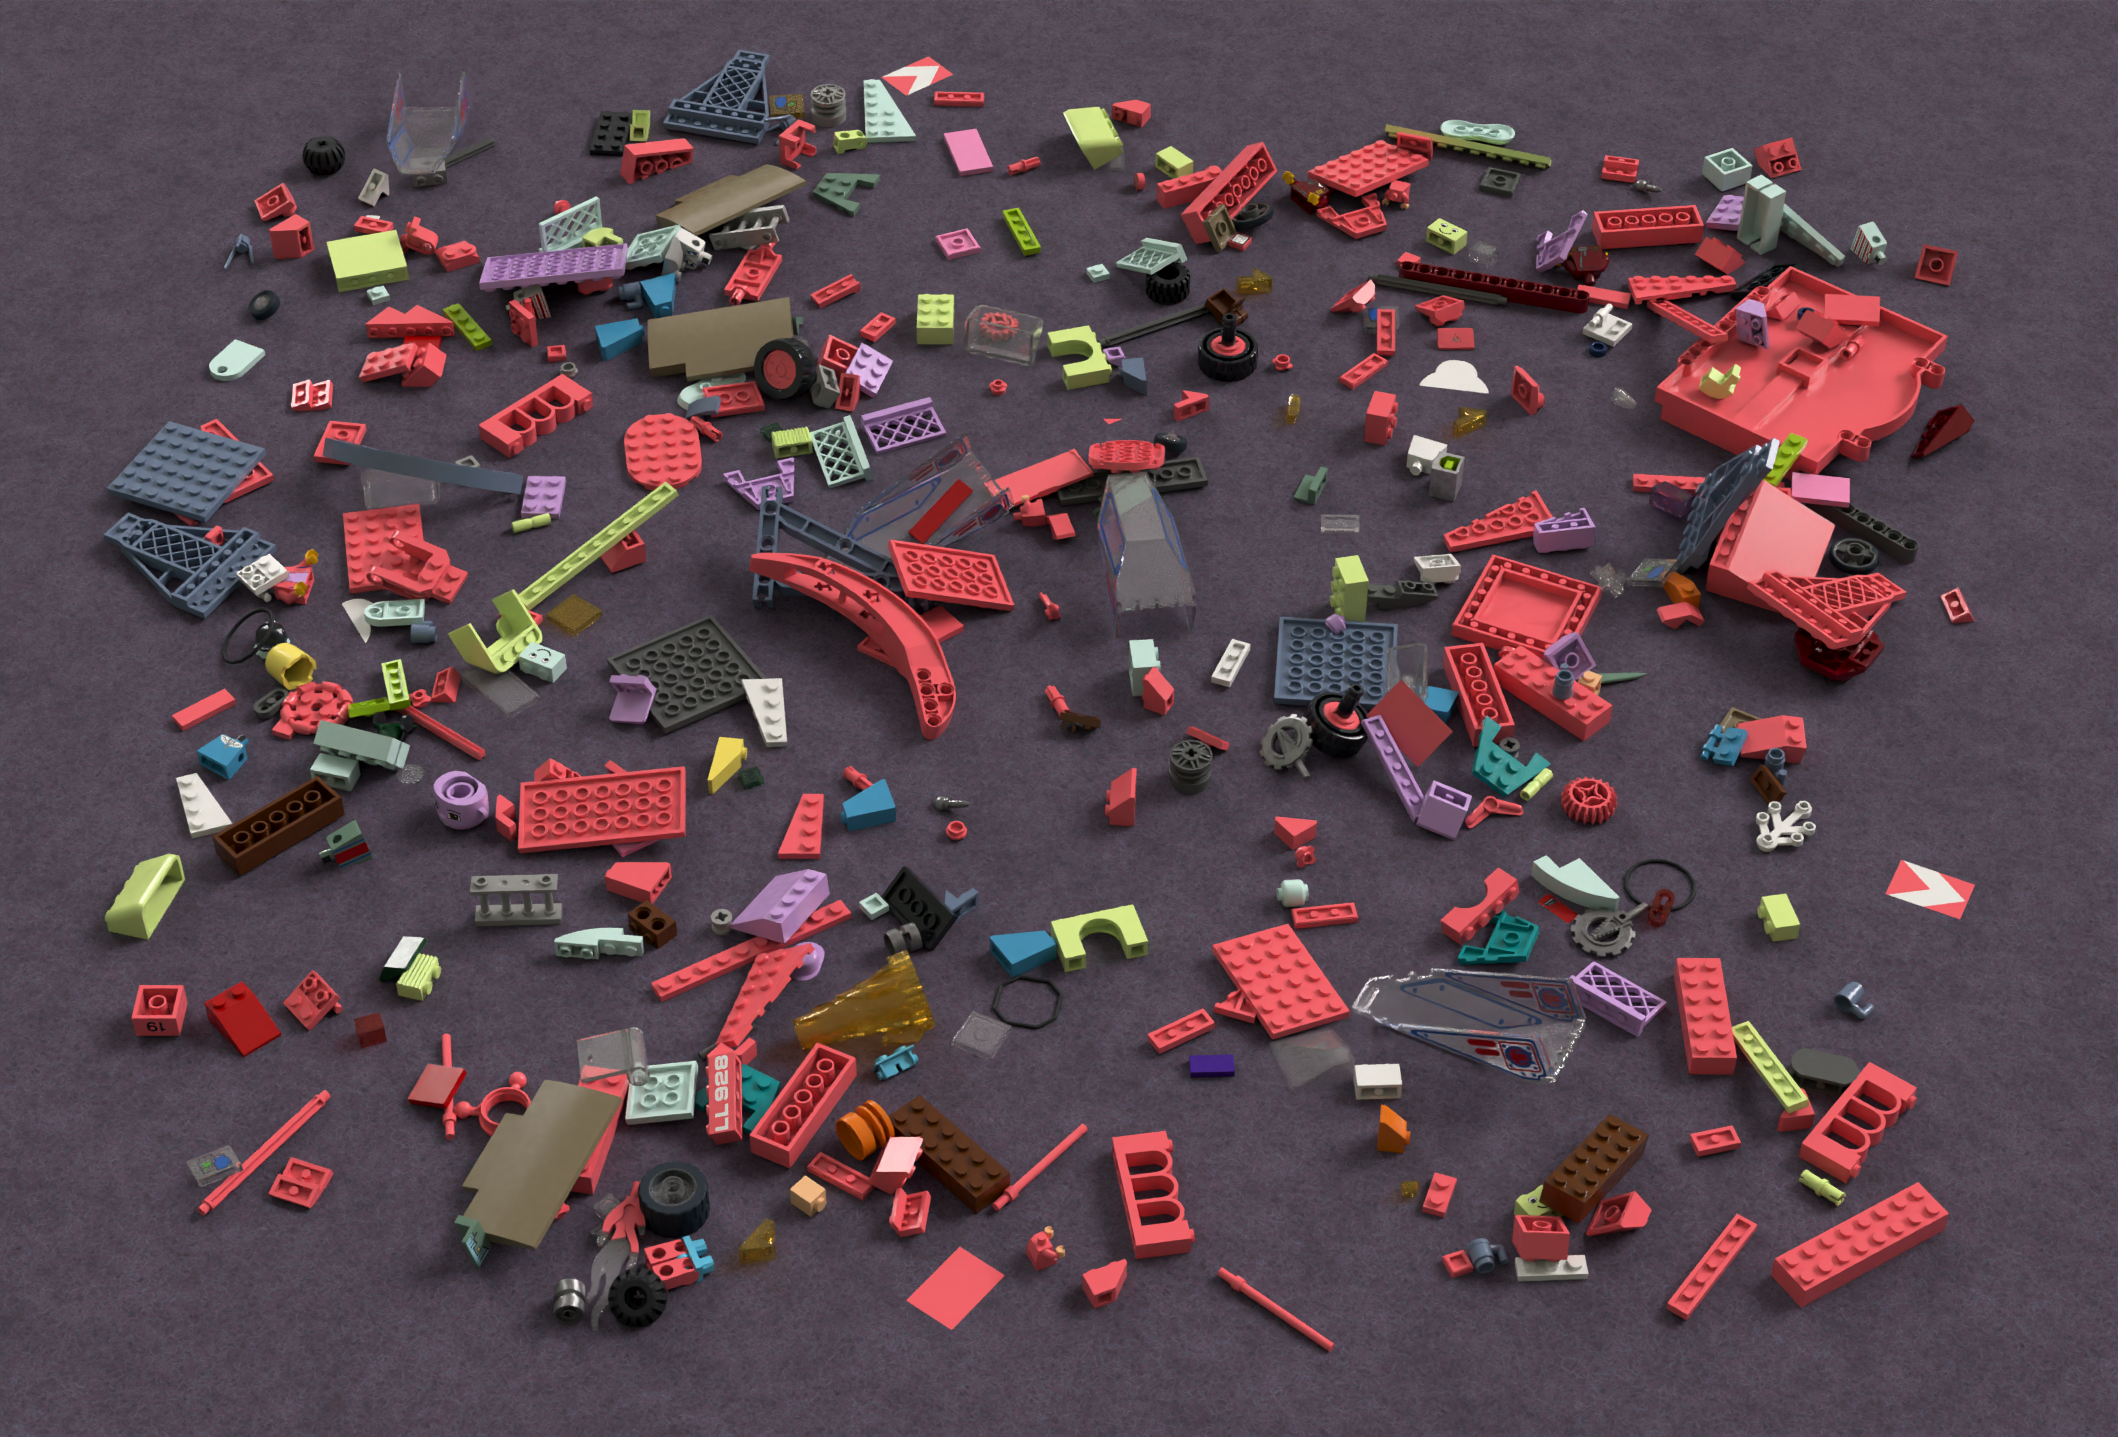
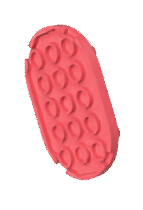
(662, 451)
(1126, 455)

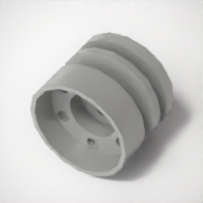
(828, 105)

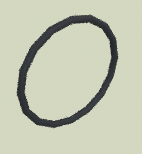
(237, 625)
(1626, 885)

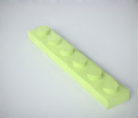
(1769, 1067)

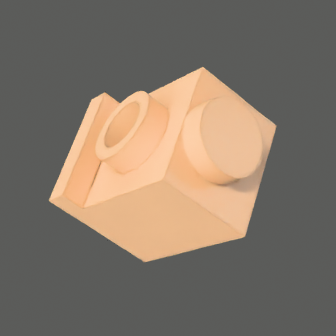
(1591, 681)

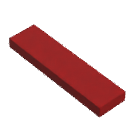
(940, 512)

